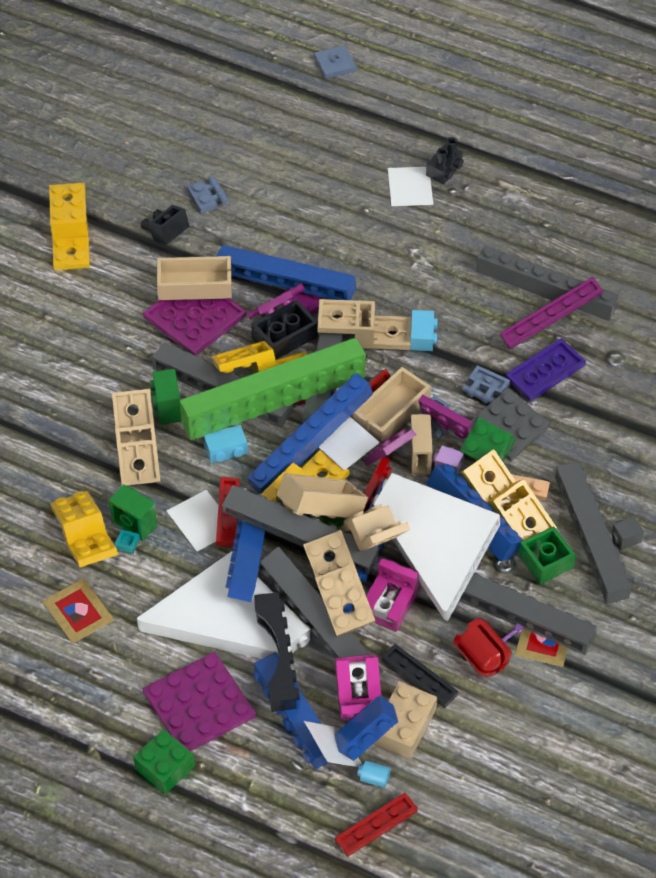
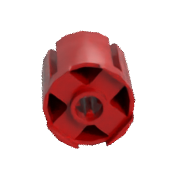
(483, 648)

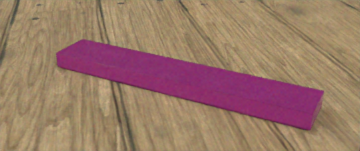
(551, 313)

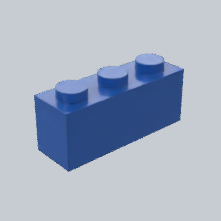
(366, 728)

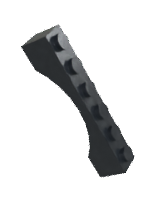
(281, 686)

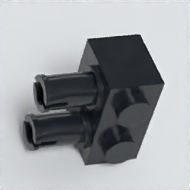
(445, 162)
(166, 224)

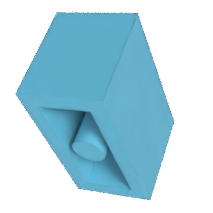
(422, 330)
(226, 444)

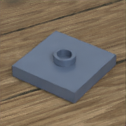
(335, 61)

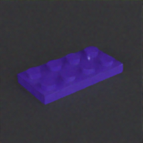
(545, 370)

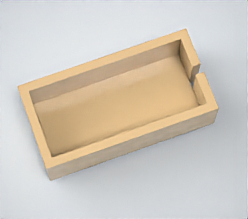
(194, 278)
(392, 405)
(321, 496)

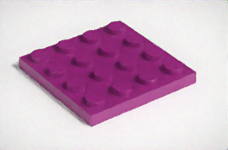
(194, 322)
(199, 702)

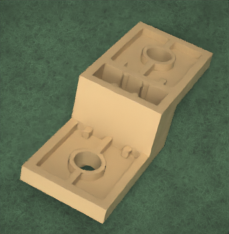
(360, 319)
(136, 437)
(373, 527)
(339, 583)

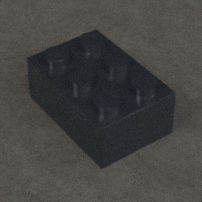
(286, 329)

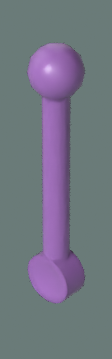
(518, 628)

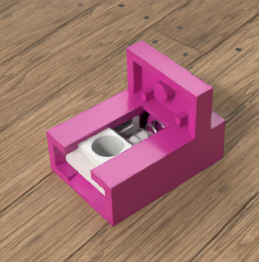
(397, 582)
(351, 705)

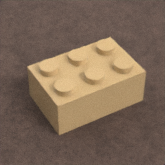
(414, 713)

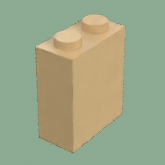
(421, 445)

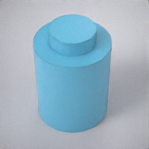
(374, 774)

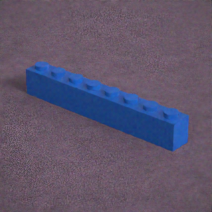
(289, 274)
(312, 432)

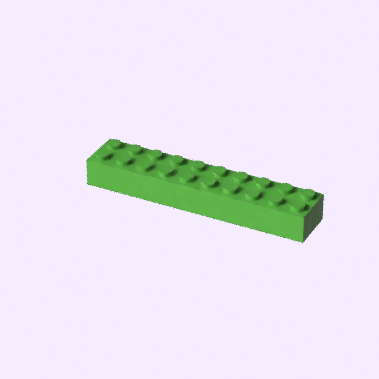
(271, 389)

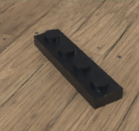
(419, 675)

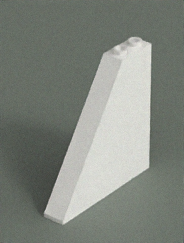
(443, 538)
(207, 617)

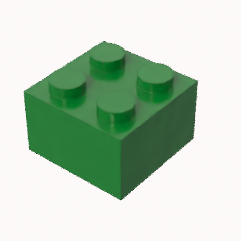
(166, 396)
(485, 438)
(133, 511)
(547, 555)
(164, 761)

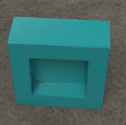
(127, 541)

